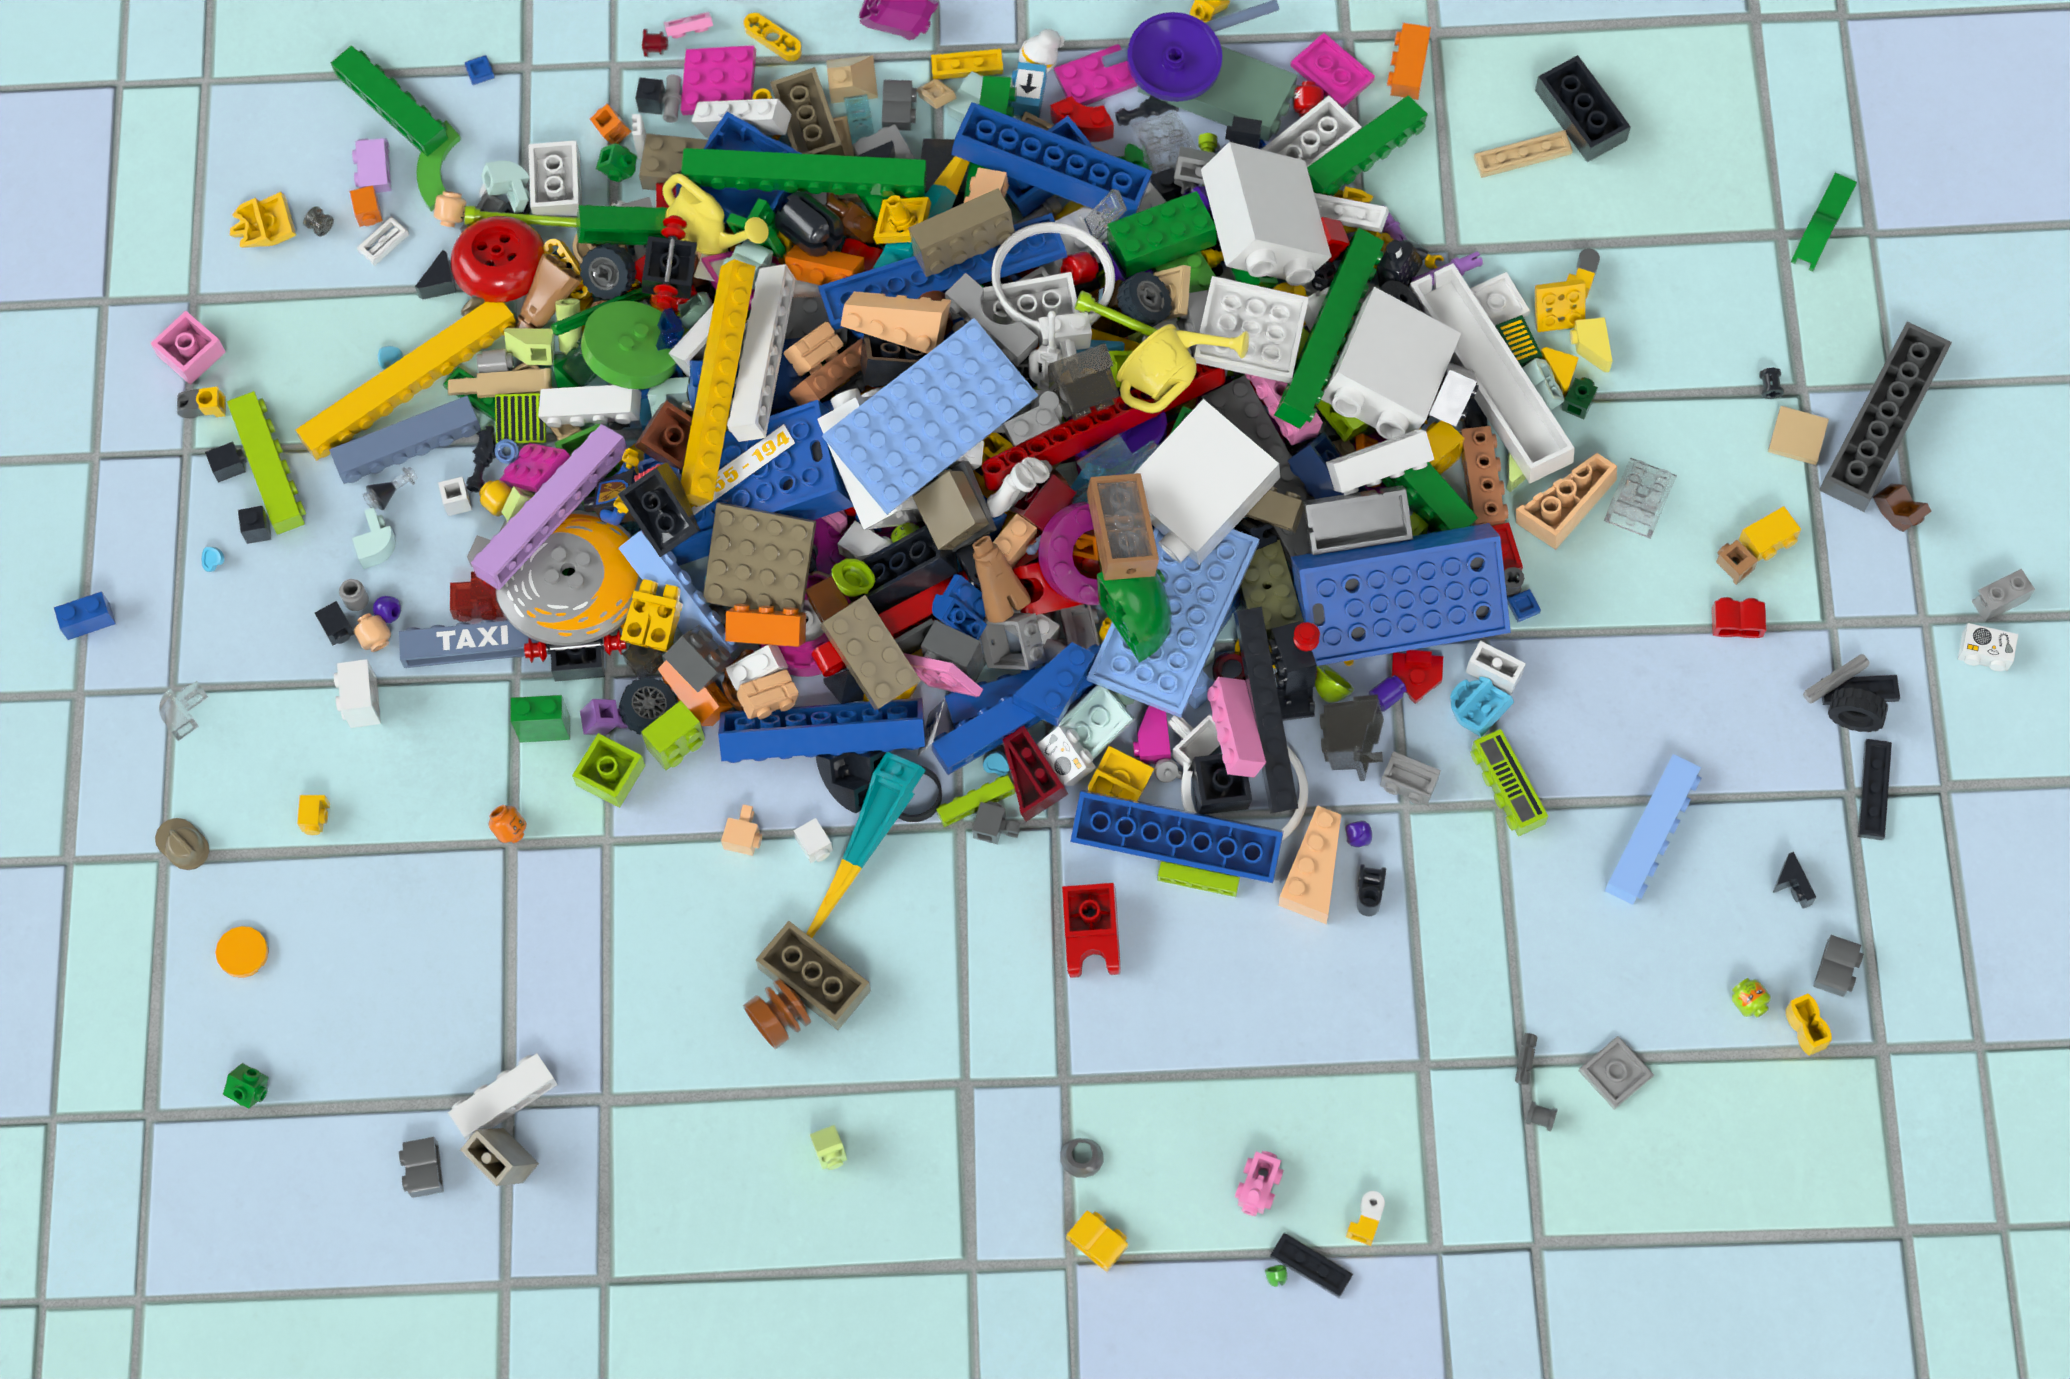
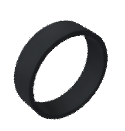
(929, 813)

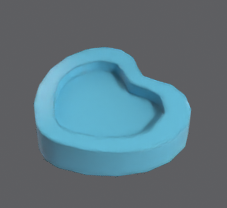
(388, 355)
(212, 558)
(996, 763)

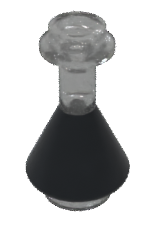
(380, 494)

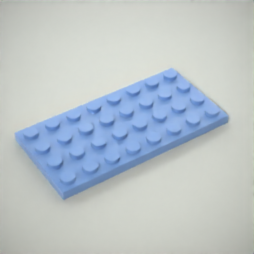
(930, 416)
(1199, 605)

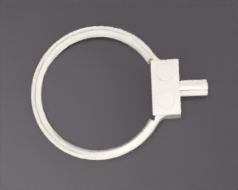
(1071, 330)
(1203, 742)

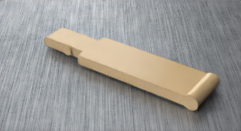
(502, 383)

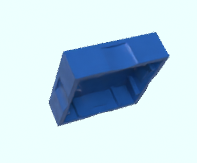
(739, 135)

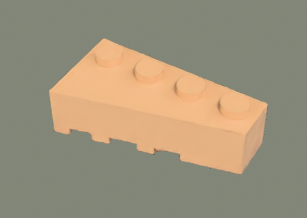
(898, 319)
(1563, 506)
(1311, 875)

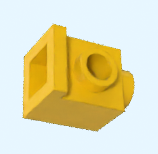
(312, 813)

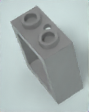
(998, 653)

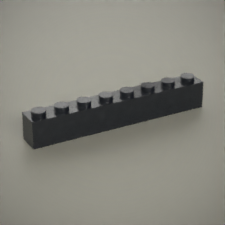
(1266, 709)

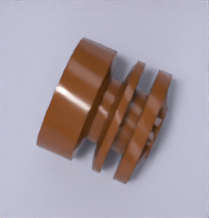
(777, 1013)

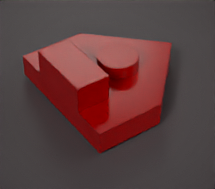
(1418, 671)

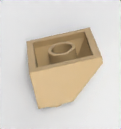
(851, 78)

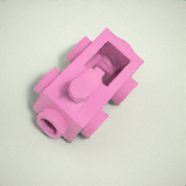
(1256, 1192)

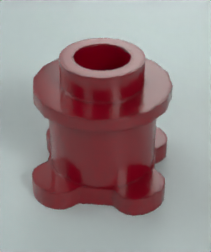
(654, 43)

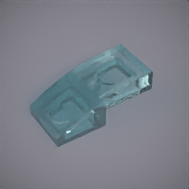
(858, 117)

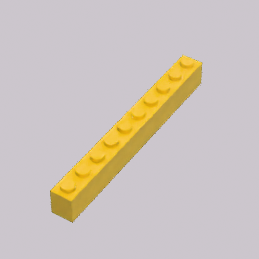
(405, 378)
(717, 381)

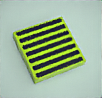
(519, 418)

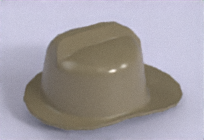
(182, 844)

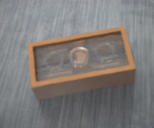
(1122, 526)

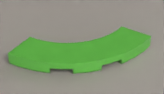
(429, 168)

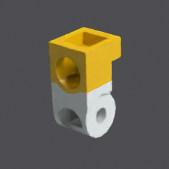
(1371, 1211)

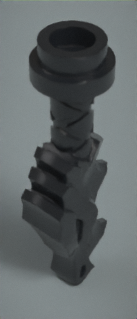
(1149, 107)
(484, 454)

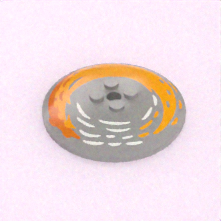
(577, 606)

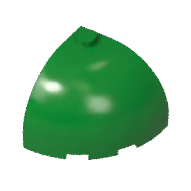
(1138, 611)

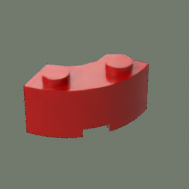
(1092, 121)

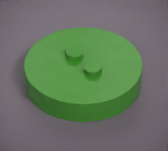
(622, 345)

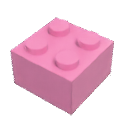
(188, 347)

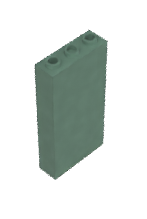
(1245, 90)

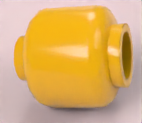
(494, 496)

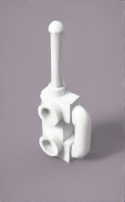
(1044, 355)

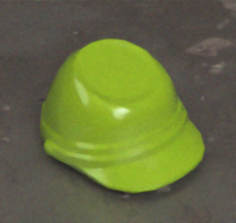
(853, 577)
(1331, 685)

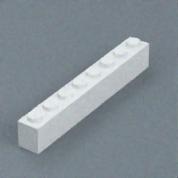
(761, 353)

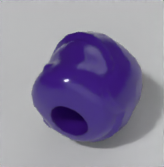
(388, 608)
(1358, 834)

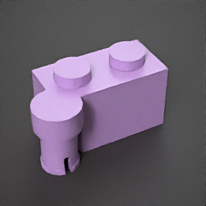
(372, 164)

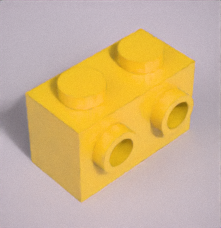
(1770, 534)

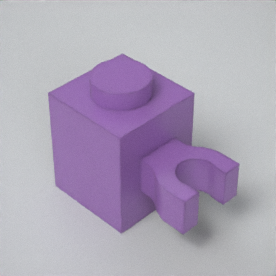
(601, 717)

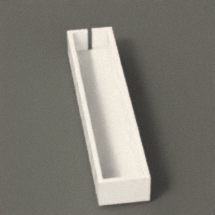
(1504, 388)

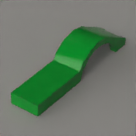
(1824, 220)

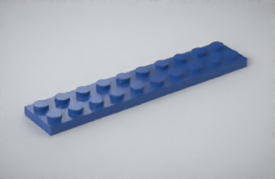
(909, 280)

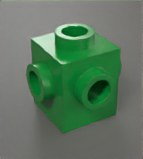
(616, 162)
(246, 1086)

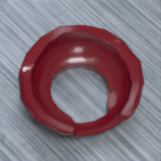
(1219, 662)

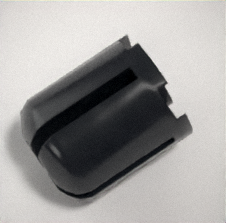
(810, 224)

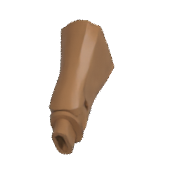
(549, 285)
(998, 582)

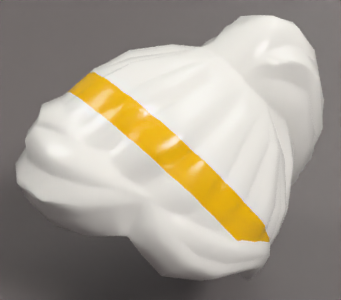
(1042, 49)

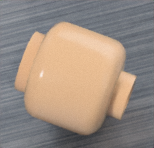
(449, 208)
(372, 632)

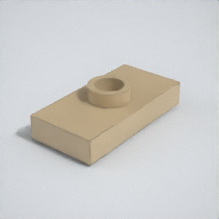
(936, 93)

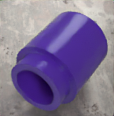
(1389, 691)

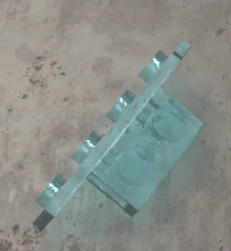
(1111, 459)

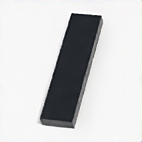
(1874, 789)

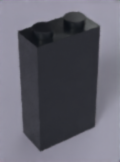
(938, 156)

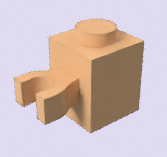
(741, 834)

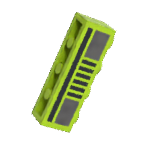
(1509, 783)

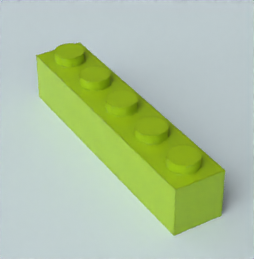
(969, 804)
(1198, 878)

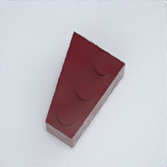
(1032, 775)

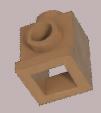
(1739, 554)

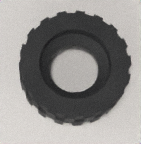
(1858, 710)

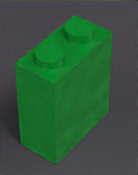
(540, 718)

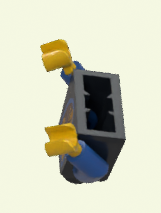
(606, 500)

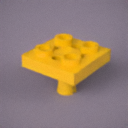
(899, 215)
(1561, 299)

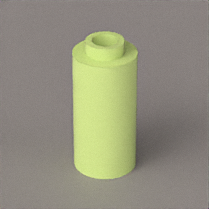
(564, 309)

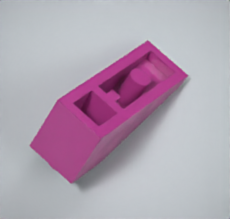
(1153, 737)

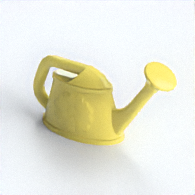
(706, 218)
(1165, 367)

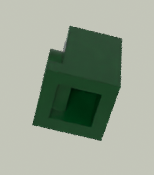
(1580, 397)

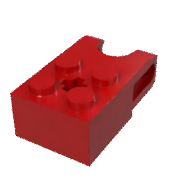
(1044, 597)
(1091, 934)

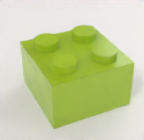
(673, 736)
(608, 770)

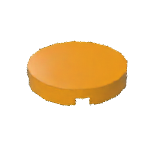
(241, 951)

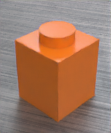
(366, 206)

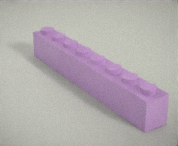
(549, 507)

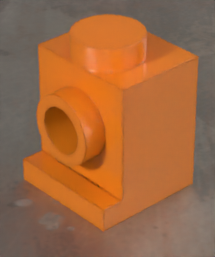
(610, 124)

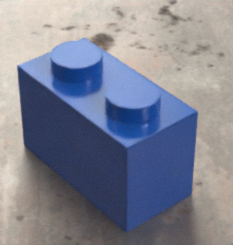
(84, 615)

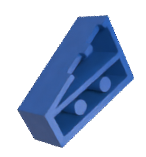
(1056, 684)

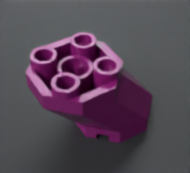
(898, 17)

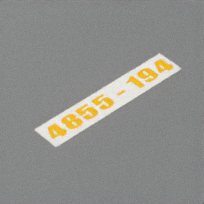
(750, 462)

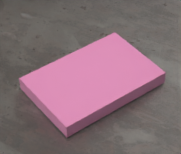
(943, 675)

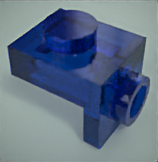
(670, 328)

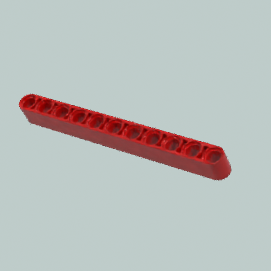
(1091, 430)
(899, 619)

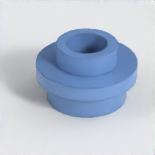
(499, 451)

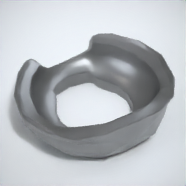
(1081, 1170)

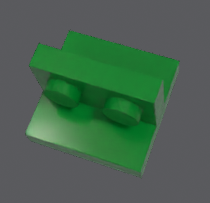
(763, 211)

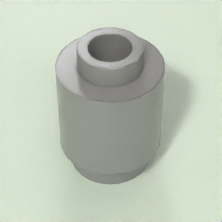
(494, 361)
(353, 595)

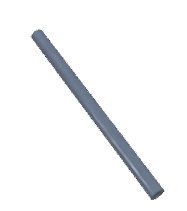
(1215, 25)

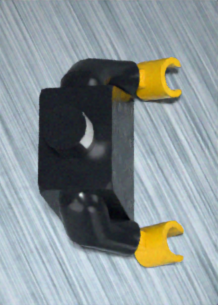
(1403, 261)

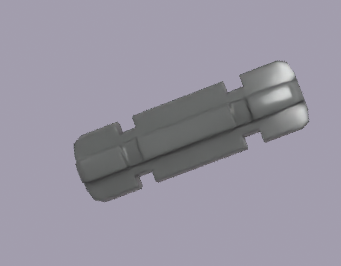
(1526, 1058)

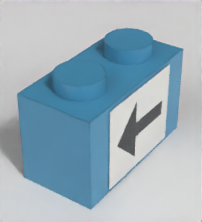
(1030, 85)

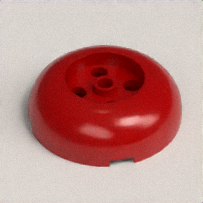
(504, 278)

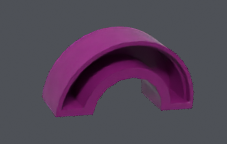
(1056, 554)

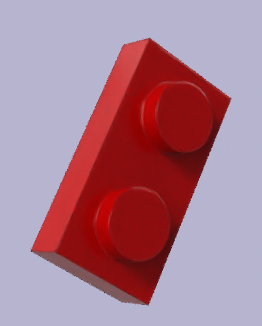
(1509, 549)

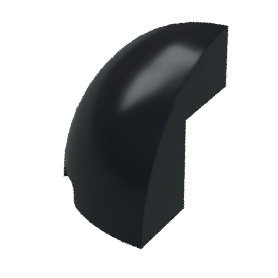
(849, 776)

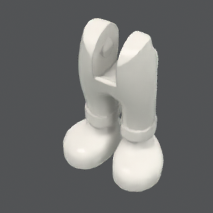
(1022, 478)

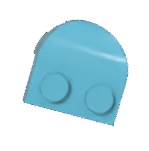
(1479, 704)

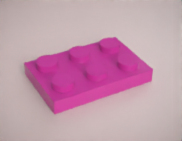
(1332, 70)
(1089, 79)
(534, 467)

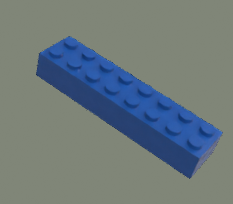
(1047, 160)
(822, 730)
(1177, 836)

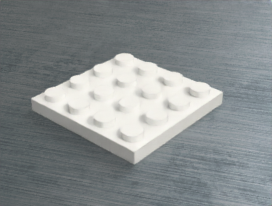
(1269, 317)

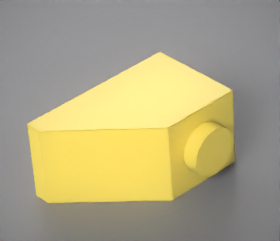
(1592, 342)

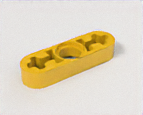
(775, 46)
(564, 251)

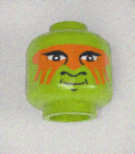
(1751, 998)

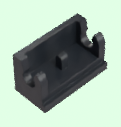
(1257, 531)
(1297, 704)

